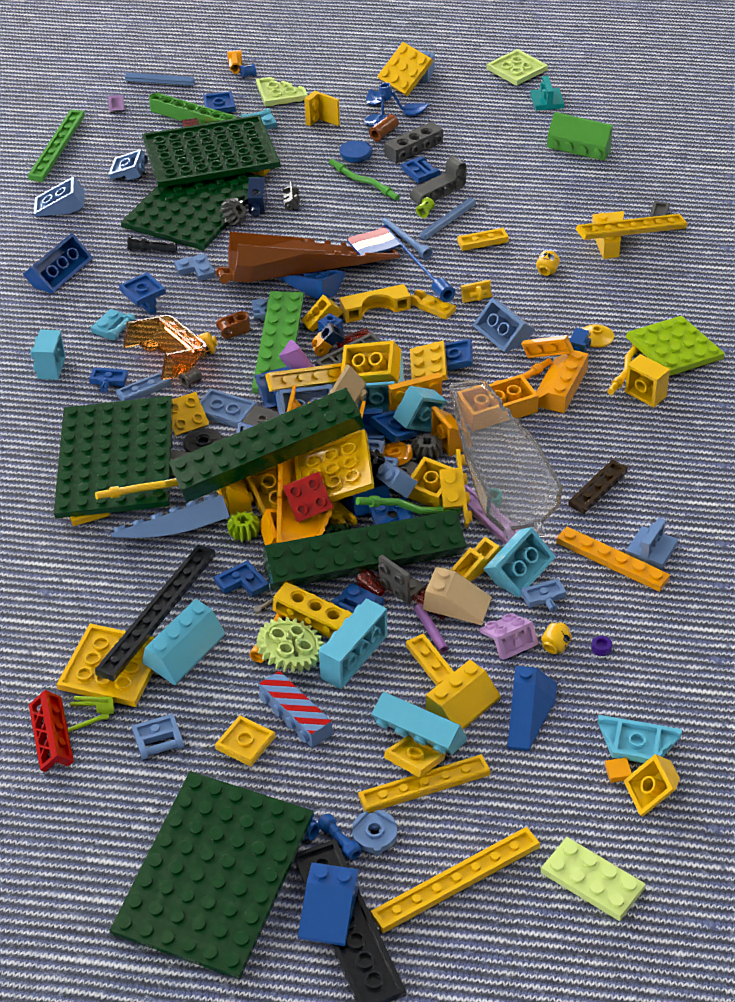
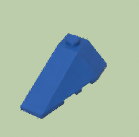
(316, 283)
(531, 702)

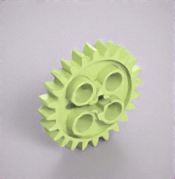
(289, 644)

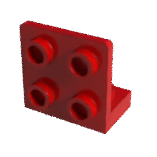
(308, 496)

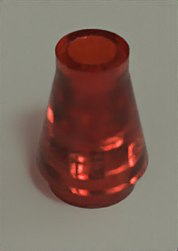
(369, 581)

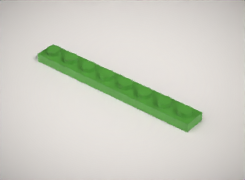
(56, 145)

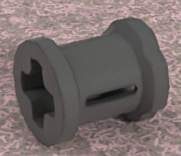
(191, 376)

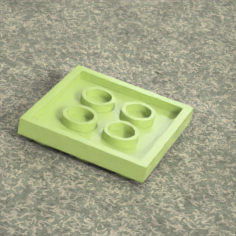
(517, 67)

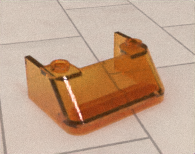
(171, 337)

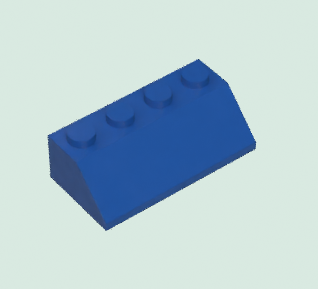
(58, 265)

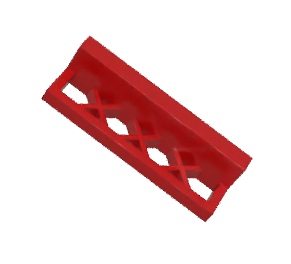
(55, 728)

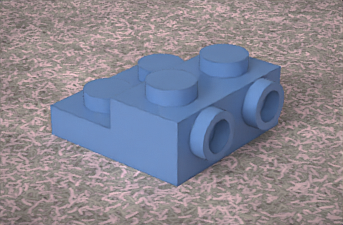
(129, 165)

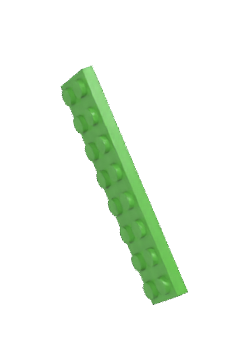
(279, 328)

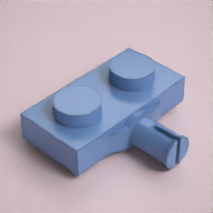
(544, 593)

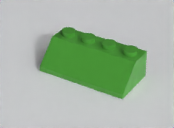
(580, 136)

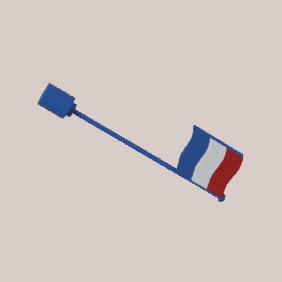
(384, 240)

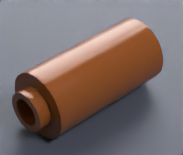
(383, 127)

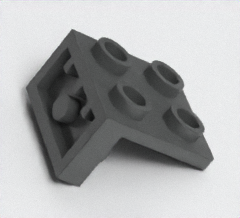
(397, 580)

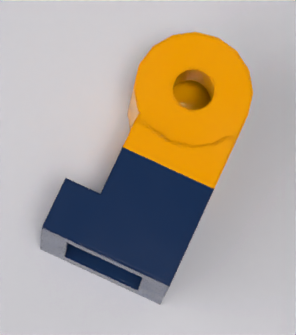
(327, 339)

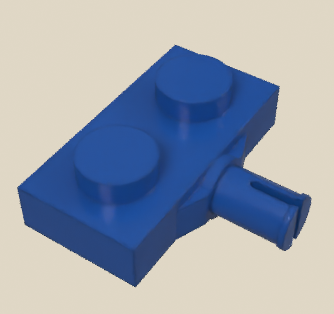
(108, 377)

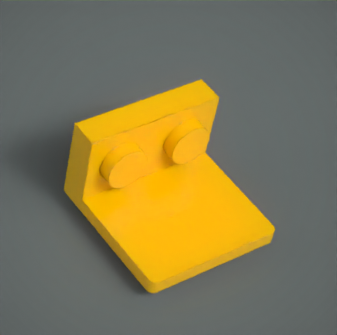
(321, 107)
(188, 414)

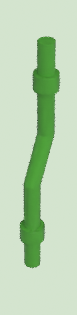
(386, 190)
(376, 501)

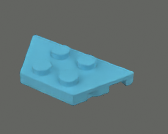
(637, 739)

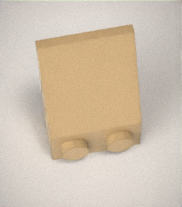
(455, 597)

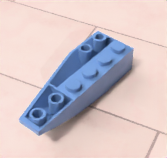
(178, 520)

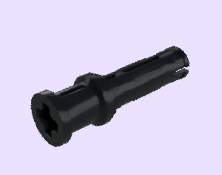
(144, 244)

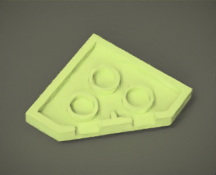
(279, 93)

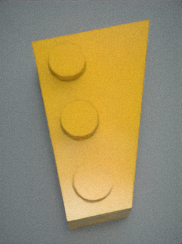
(608, 246)

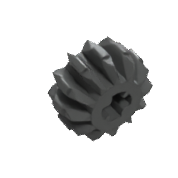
(233, 211)
(427, 446)

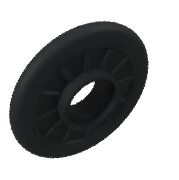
(192, 440)

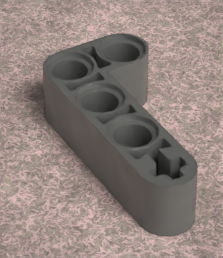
(443, 184)

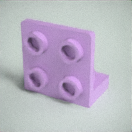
(511, 635)

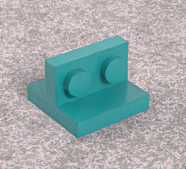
(547, 97)

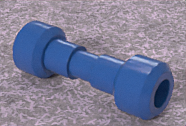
(350, 849)

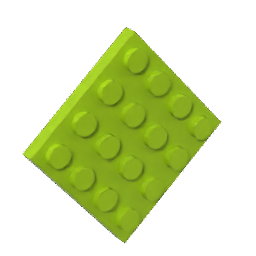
(675, 345)

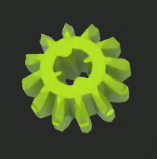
(243, 526)

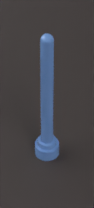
(424, 251)

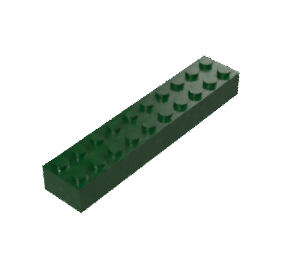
(266, 444)
(358, 549)

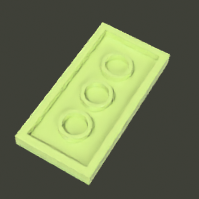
(593, 878)

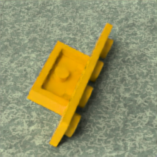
(453, 488)

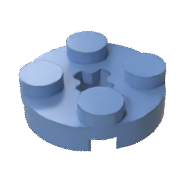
(374, 843)

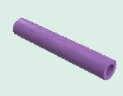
(431, 628)

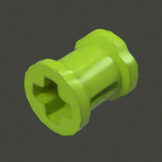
(425, 207)

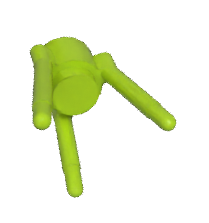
(103, 705)

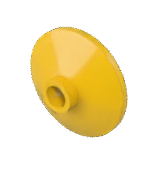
(600, 335)

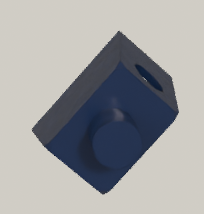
(257, 203)

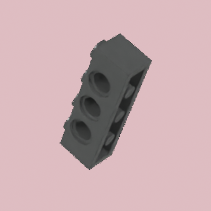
(413, 142)

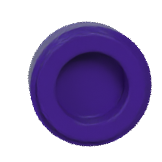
(601, 646)

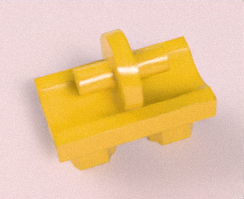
(476, 291)

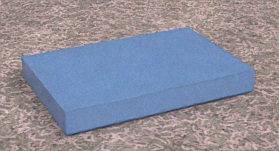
(225, 407)

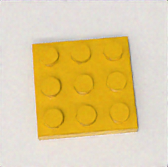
(405, 68)

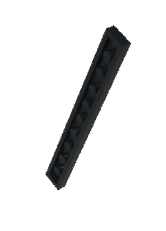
(154, 613)

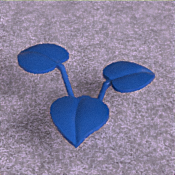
(385, 94)

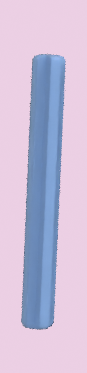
(162, 79)
(447, 219)

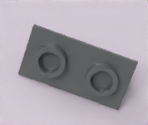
(291, 197)

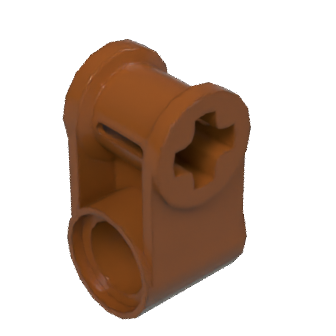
(235, 324)

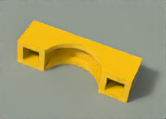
(393, 298)

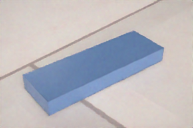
(143, 387)

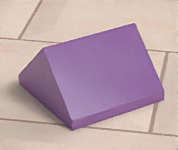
(294, 356)

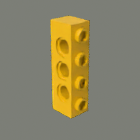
(307, 607)

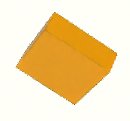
(617, 769)

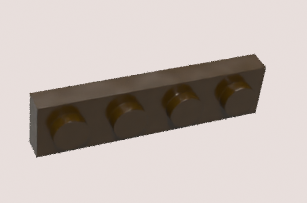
(598, 486)

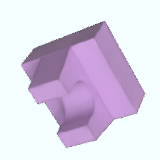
(116, 102)

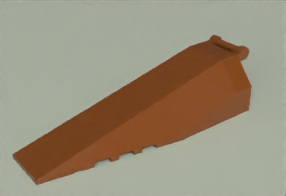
(267, 256)

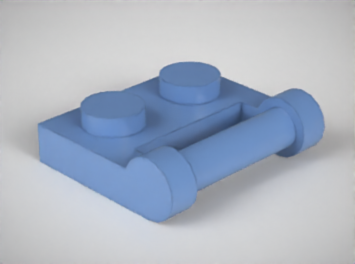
(154, 731)

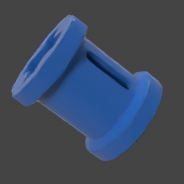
(248, 70)

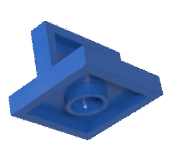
(143, 291)

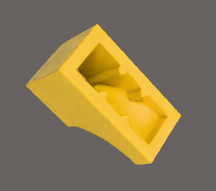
(320, 309)

